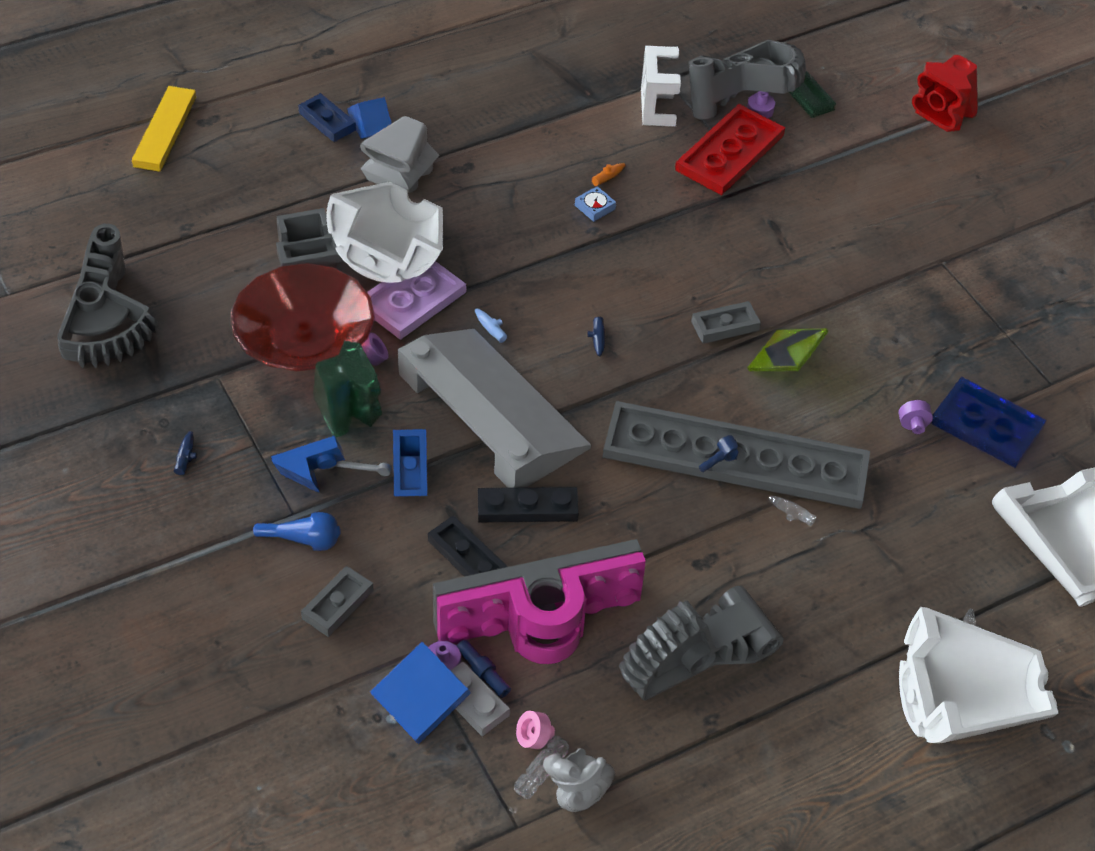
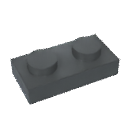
(725, 322)
(337, 601)

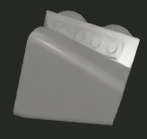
(399, 154)

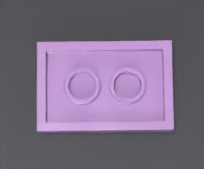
(410, 303)

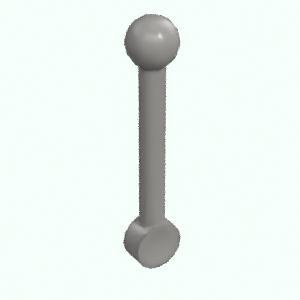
(383, 468)

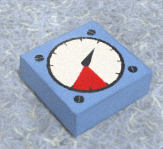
(595, 203)

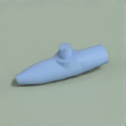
(491, 325)

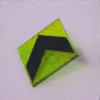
(788, 350)

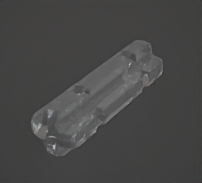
(527, 783)

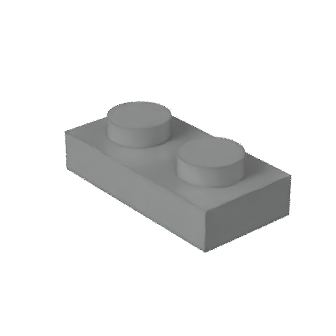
(482, 707)

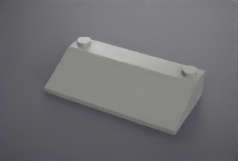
(494, 402)

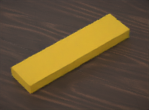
(164, 128)

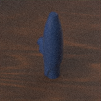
(598, 335)
(185, 454)

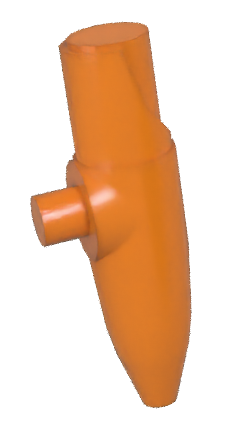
(608, 173)

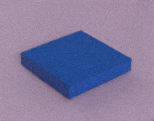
(420, 692)

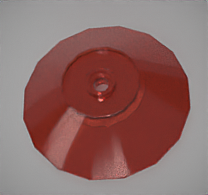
(300, 316)

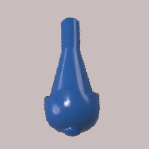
(317, 531)

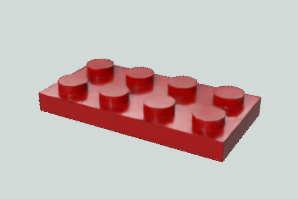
(730, 149)

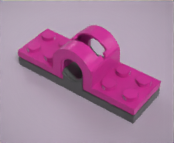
(540, 599)

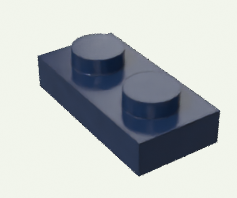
(327, 117)

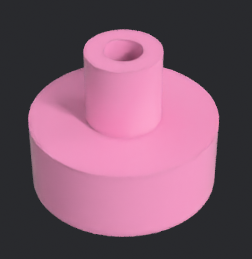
(534, 730)

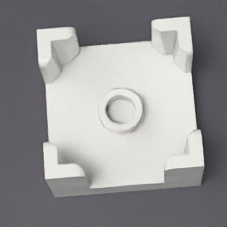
(658, 85)

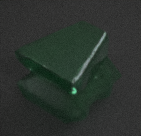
(347, 388)

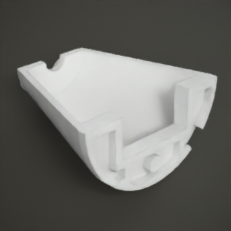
(385, 232)
(1057, 528)
(969, 680)

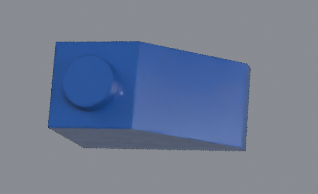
(370, 116)

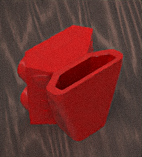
(947, 92)

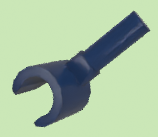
(728, 451)

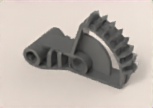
(763, 68)
(99, 308)
(686, 645)

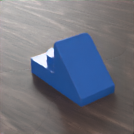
(302, 461)
(410, 462)

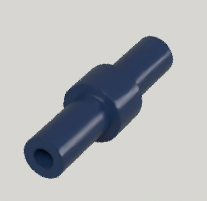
(483, 668)

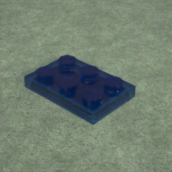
(988, 422)

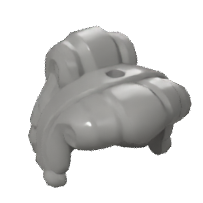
(579, 778)

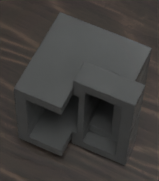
(306, 239)

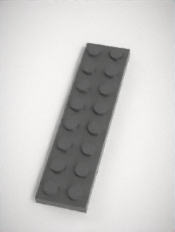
(764, 458)

